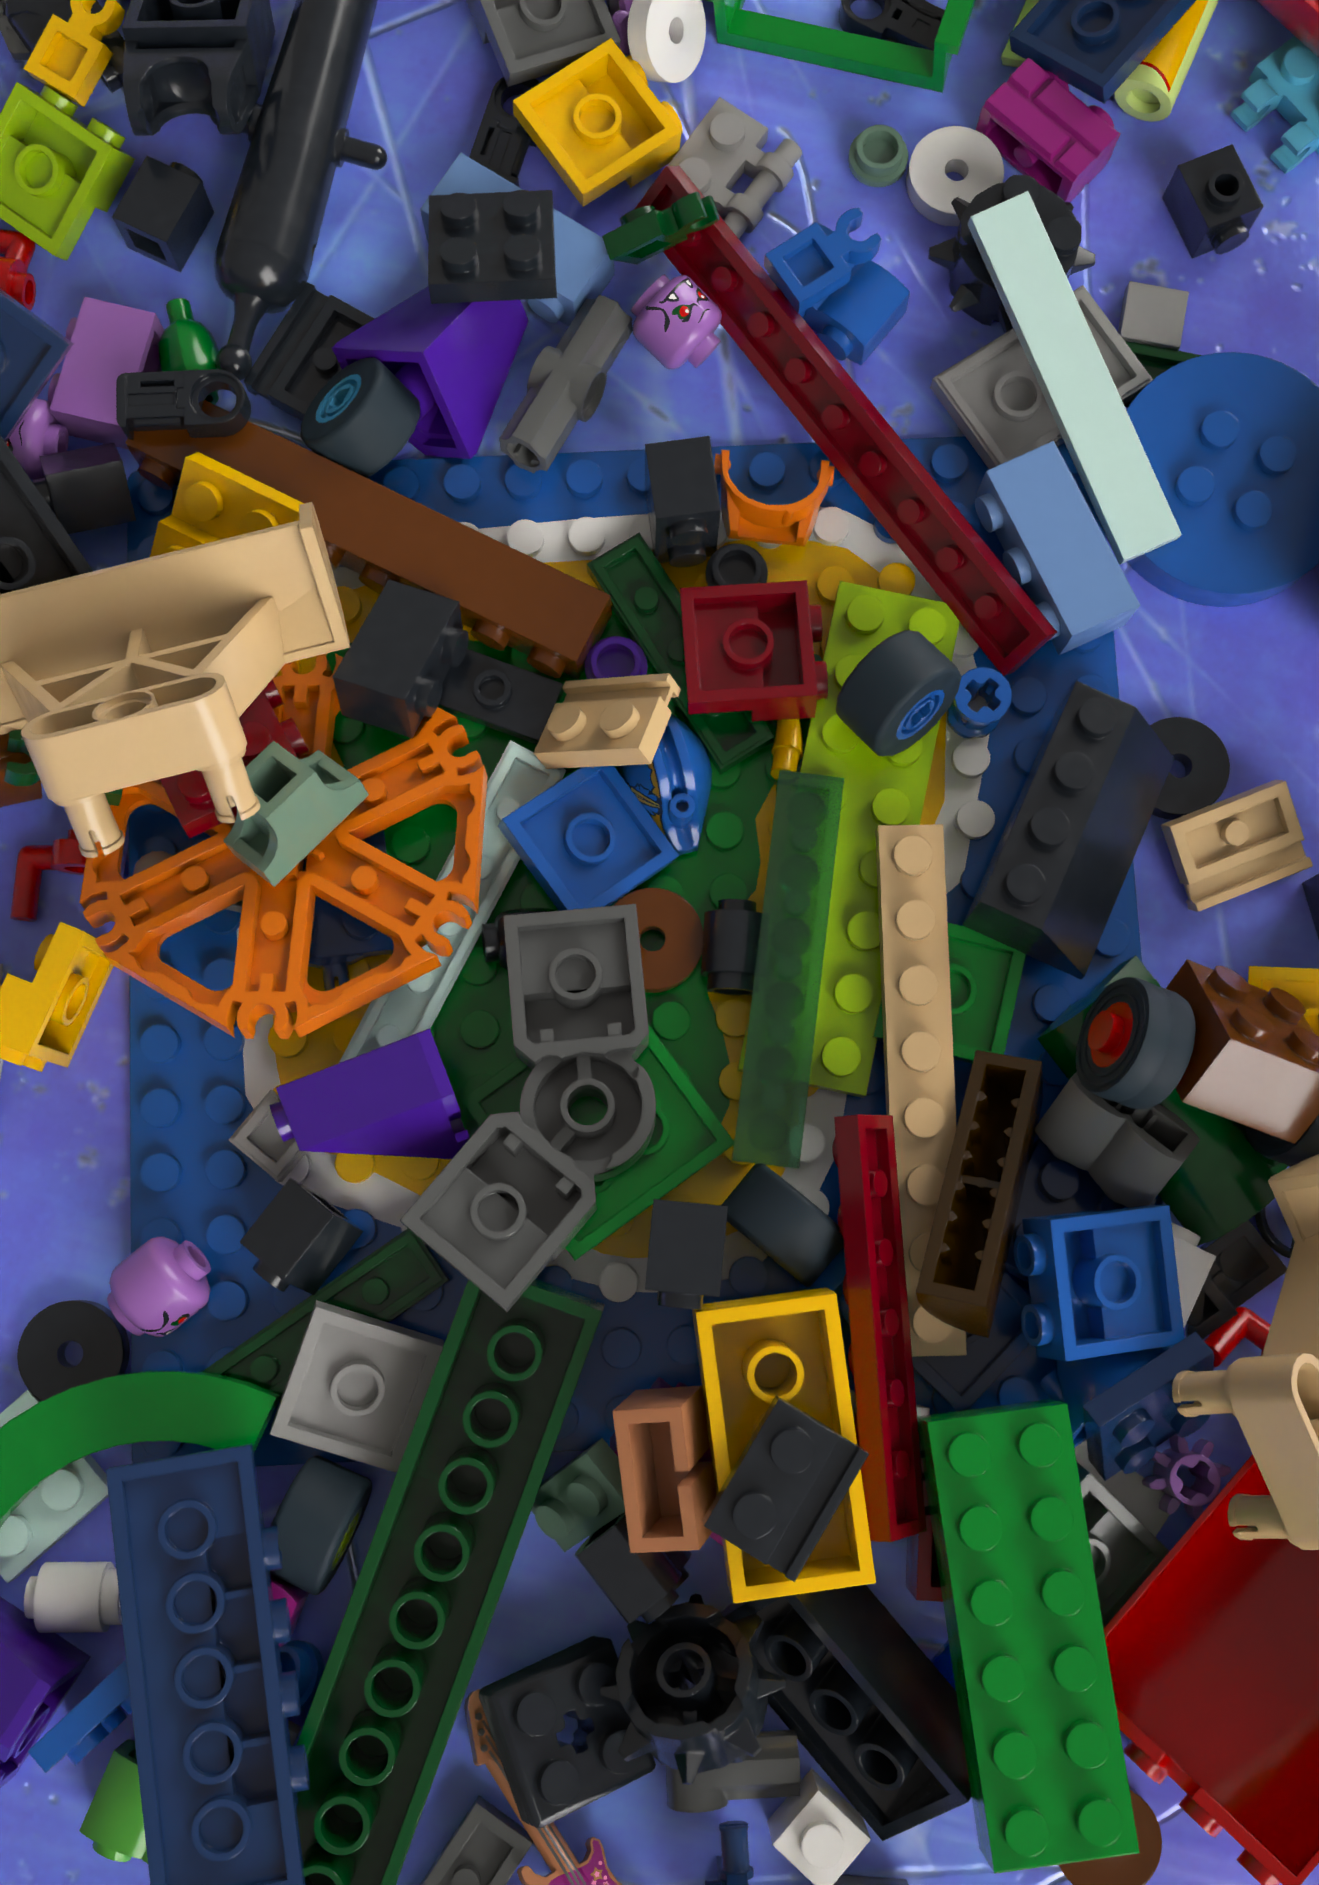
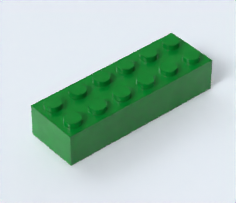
(1026, 1636)

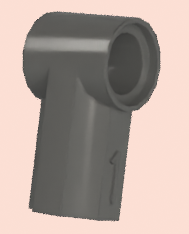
(767, 1775)

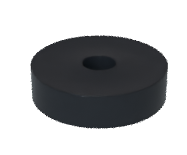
(1204, 763)
(49, 1332)

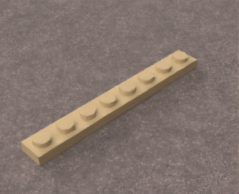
(917, 1047)

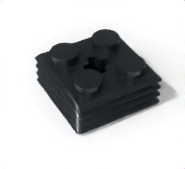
(528, 1711)

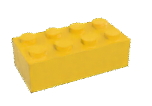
(795, 1351)

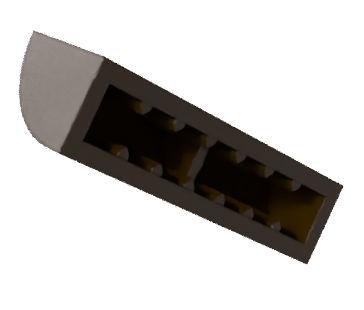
(981, 1192)

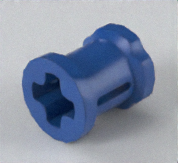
(983, 722)

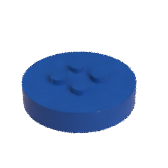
(1240, 473)

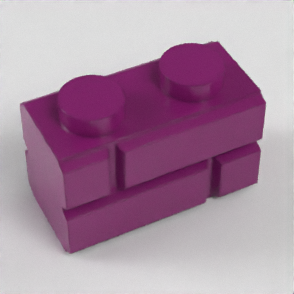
(1048, 130)

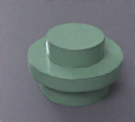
(878, 156)

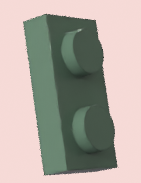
(580, 1496)

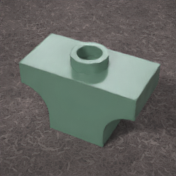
(297, 809)

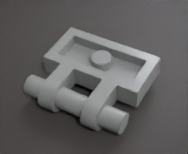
(724, 149)

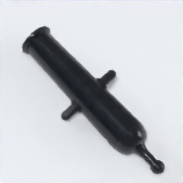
(291, 167)

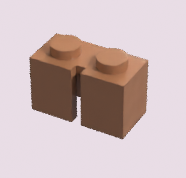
(662, 1482)

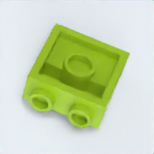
(55, 168)

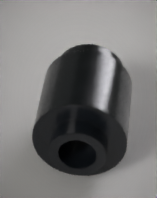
(730, 946)

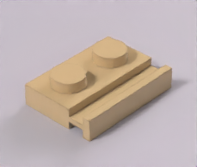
(607, 722)
(1236, 845)

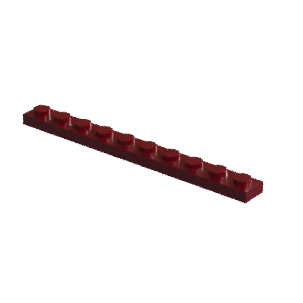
(856, 438)

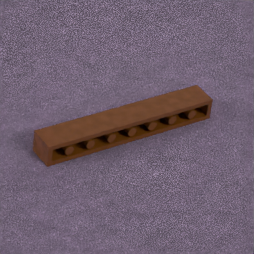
(394, 538)

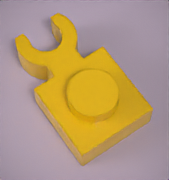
(70, 52)

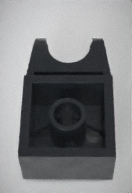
(195, 60)

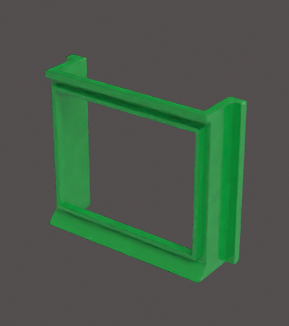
(844, 49)

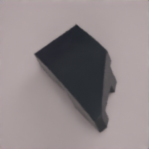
(1239, 1271)

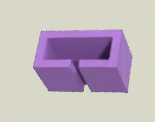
(107, 343)

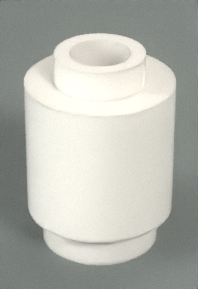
(73, 1597)

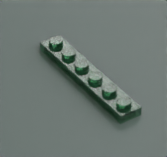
(788, 970)

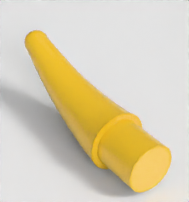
(787, 746)

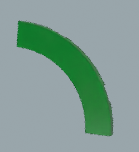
(123, 1411)

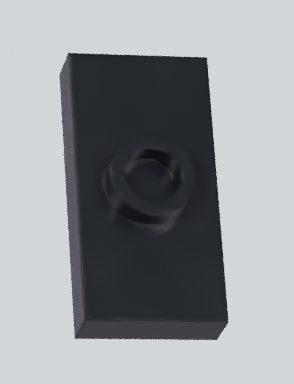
(500, 696)

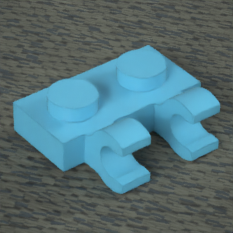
(1289, 84)

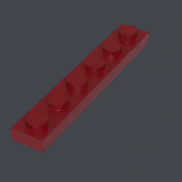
(879, 1325)

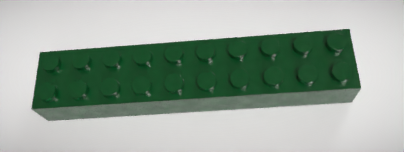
(435, 1577)

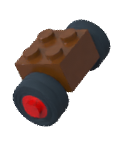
(1217, 1044)

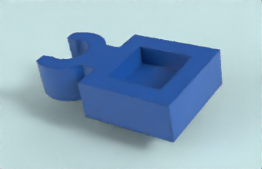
(816, 263)

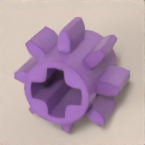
(1206, 1472)

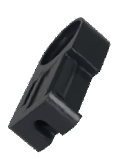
(900, 22)
(501, 138)
(176, 400)

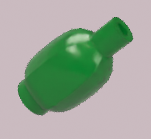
(187, 343)

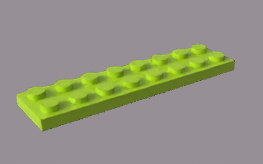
(874, 795)

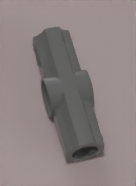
(566, 384)

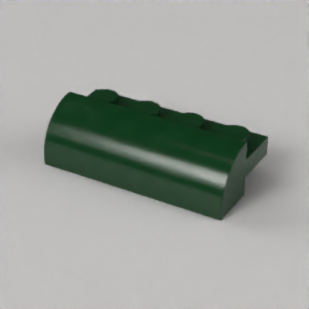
(1223, 1176)

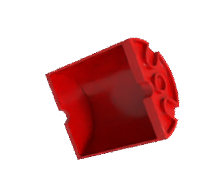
(1224, 1685)

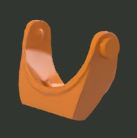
(769, 523)

